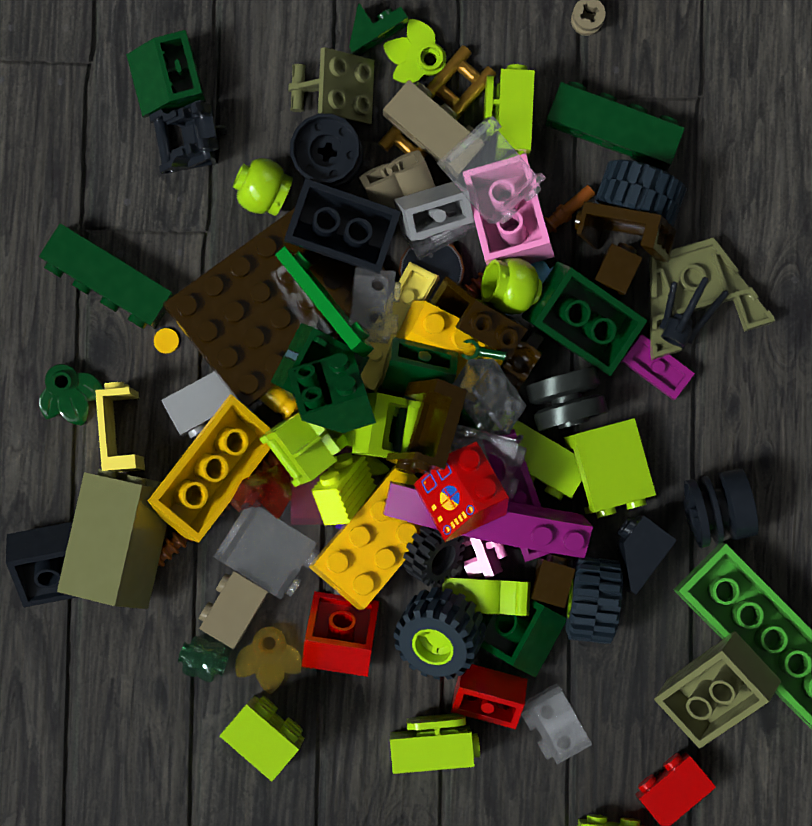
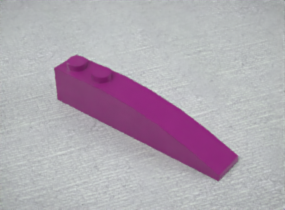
(521, 527)

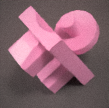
(487, 559)

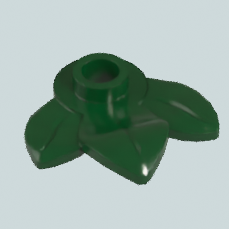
(68, 399)

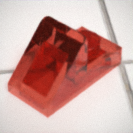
(267, 488)

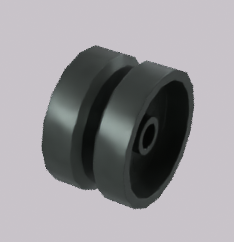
(567, 402)

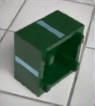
(308, 346)

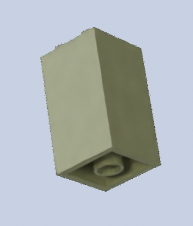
(113, 541)

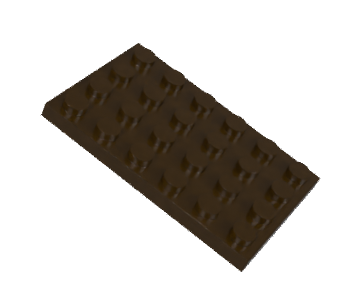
(251, 307)

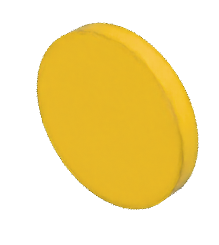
(166, 340)

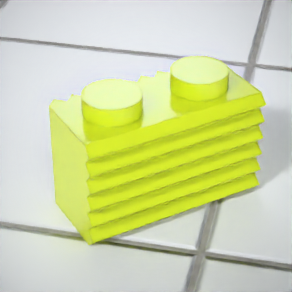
(343, 489)

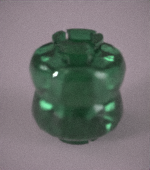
(203, 659)

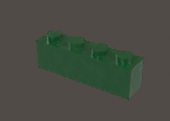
(615, 125)
(105, 275)

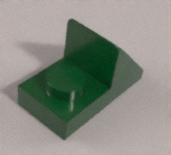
(368, 35)

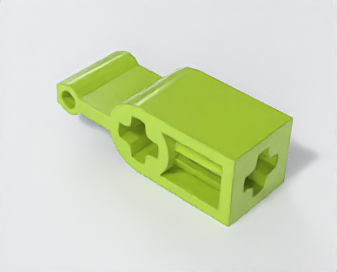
(493, 595)

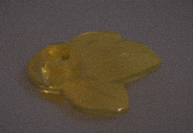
(268, 663)

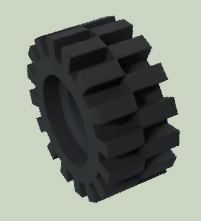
(432, 557)

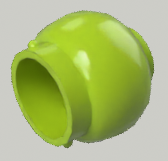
(262, 186)
(511, 285)

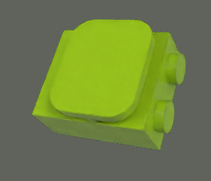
(512, 105)
(434, 744)

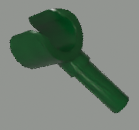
(484, 352)

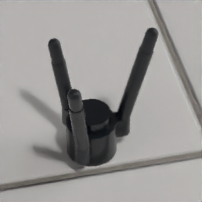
(678, 329)

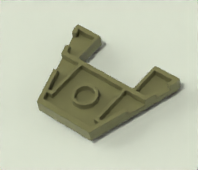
(687, 268)

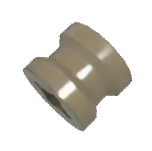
(588, 23)

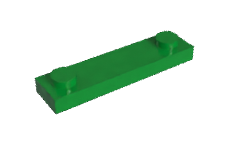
(352, 333)

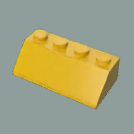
(211, 470)

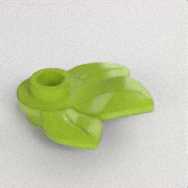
(411, 51)

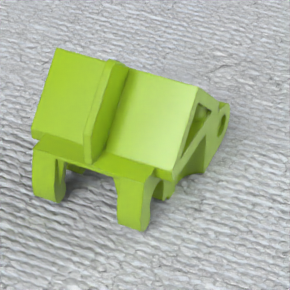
(374, 438)
(303, 448)

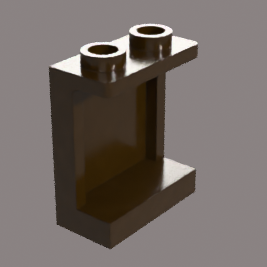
(433, 427)

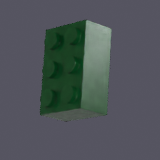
(584, 318)

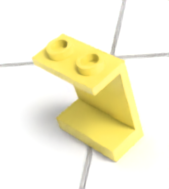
(106, 425)

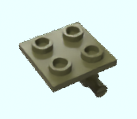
(343, 86)

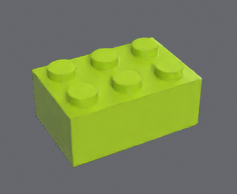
(264, 736)

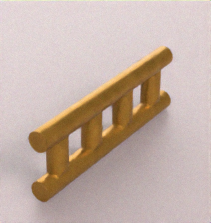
(438, 88)

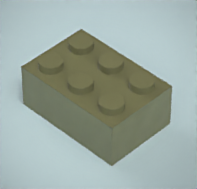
(717, 690)

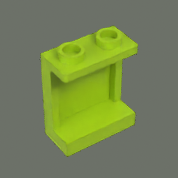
(612, 467)

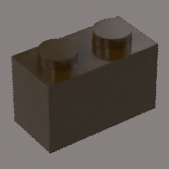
(617, 269)
(552, 581)

